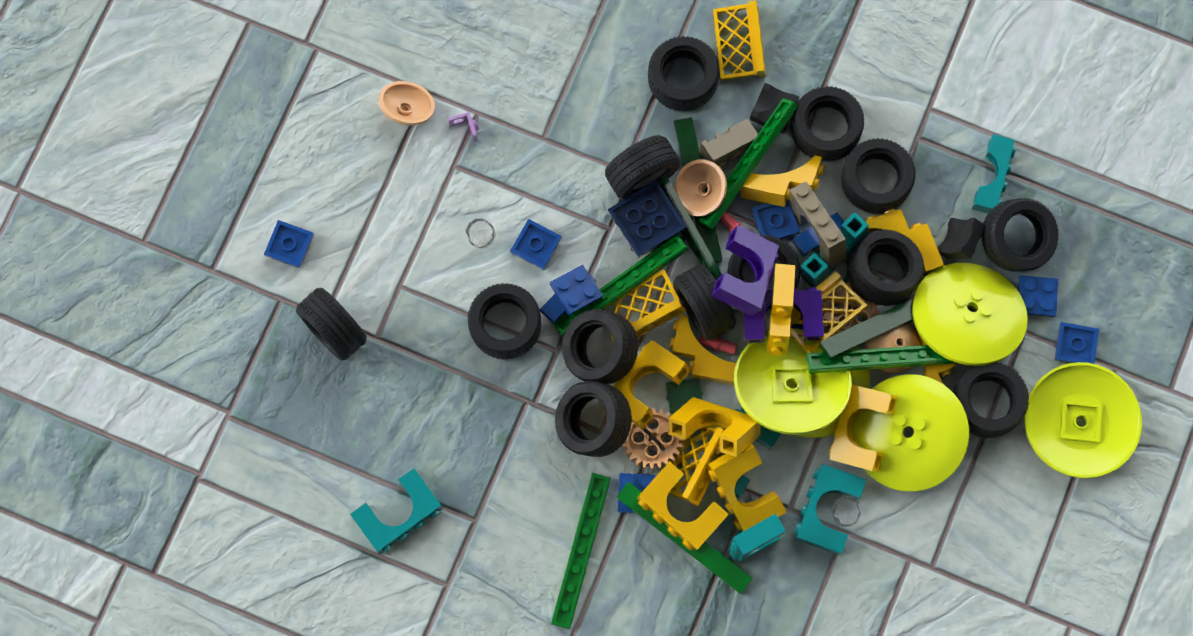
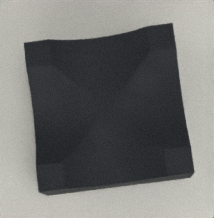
(768, 102)
(961, 238)

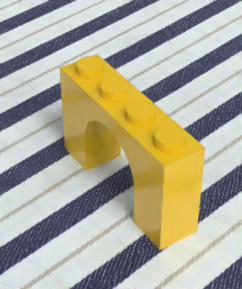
(650, 360)
(697, 413)
(844, 446)
(726, 472)
(655, 498)

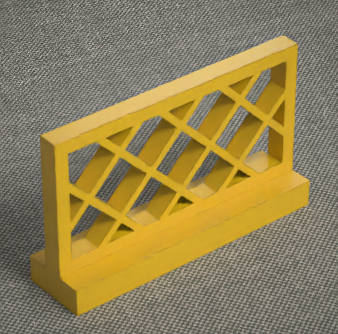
(755, 41)
(828, 287)
(661, 314)
(700, 479)

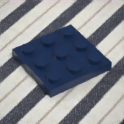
(647, 219)

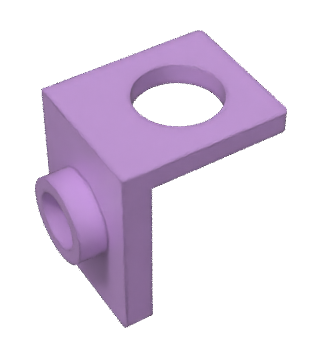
(464, 118)

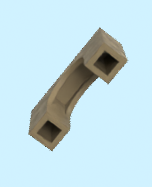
(809, 209)

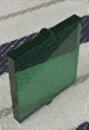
(680, 394)

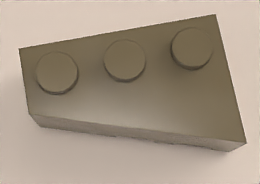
(729, 144)

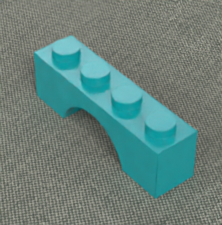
(999, 153)

